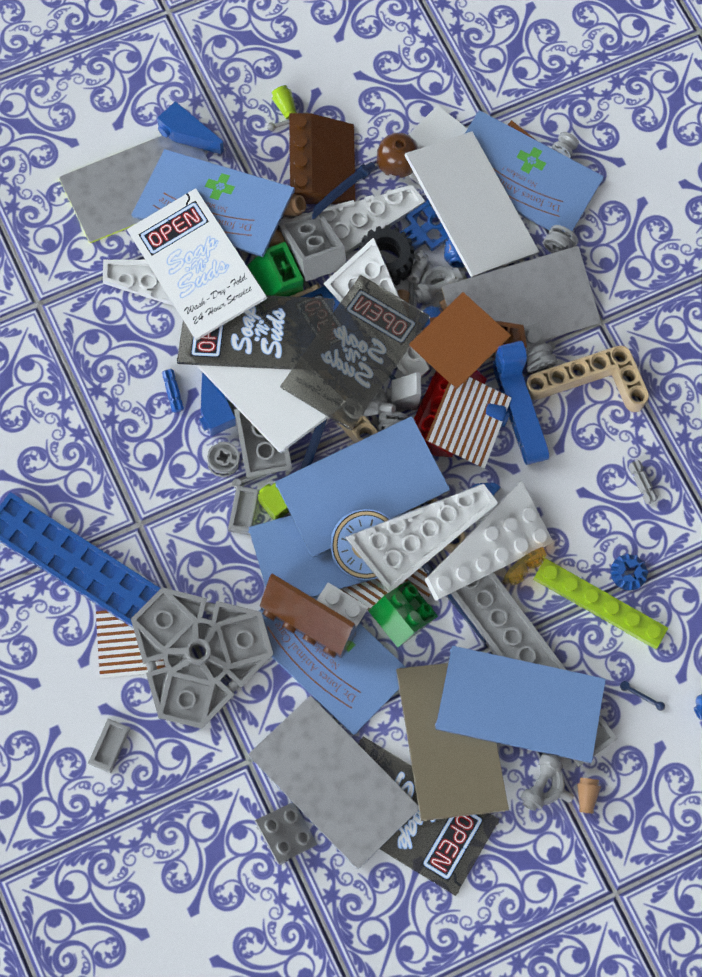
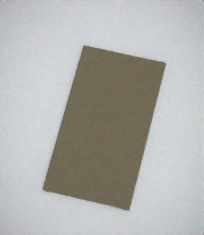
(450, 770)

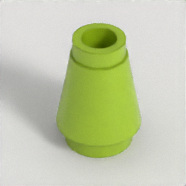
(284, 100)

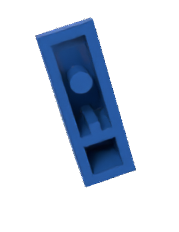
(187, 130)
(214, 409)

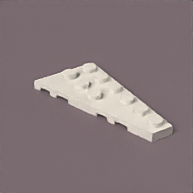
(354, 219)
(371, 265)
(134, 277)
(410, 540)
(497, 541)

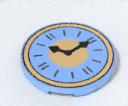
(342, 552)

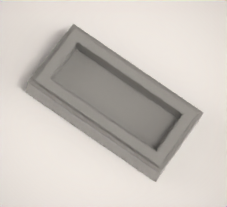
(243, 510)
(109, 745)

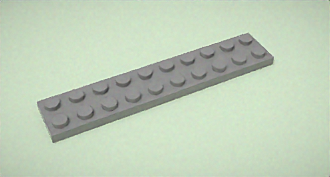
(513, 635)

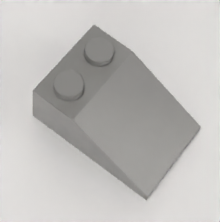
(313, 245)
(258, 453)

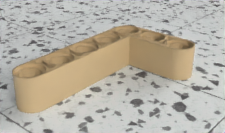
(591, 373)

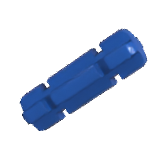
(172, 391)

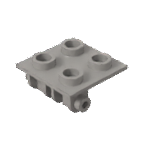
(285, 833)

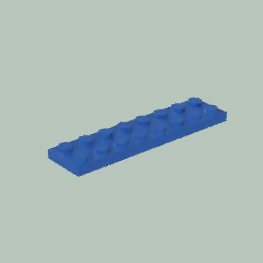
(73, 560)

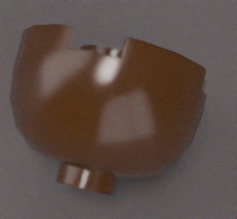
(392, 153)

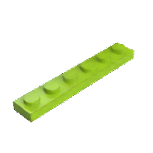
(600, 603)

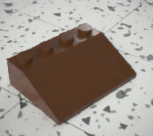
(320, 156)
(307, 616)

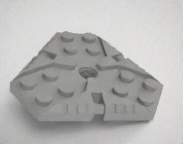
(189, 687)

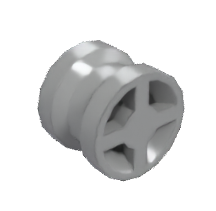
(565, 144)

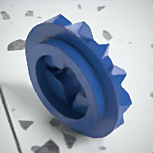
(629, 582)

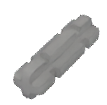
(643, 482)

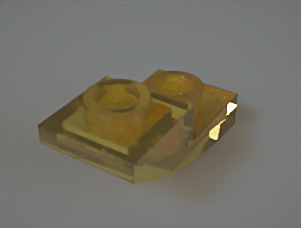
(519, 570)

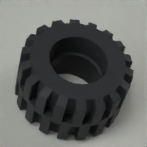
(398, 244)

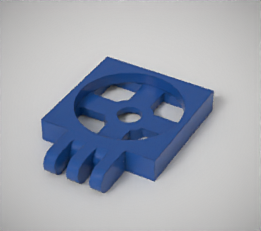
(419, 232)

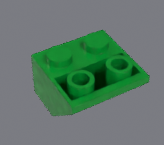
(277, 272)
(402, 613)

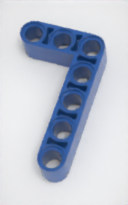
(508, 373)

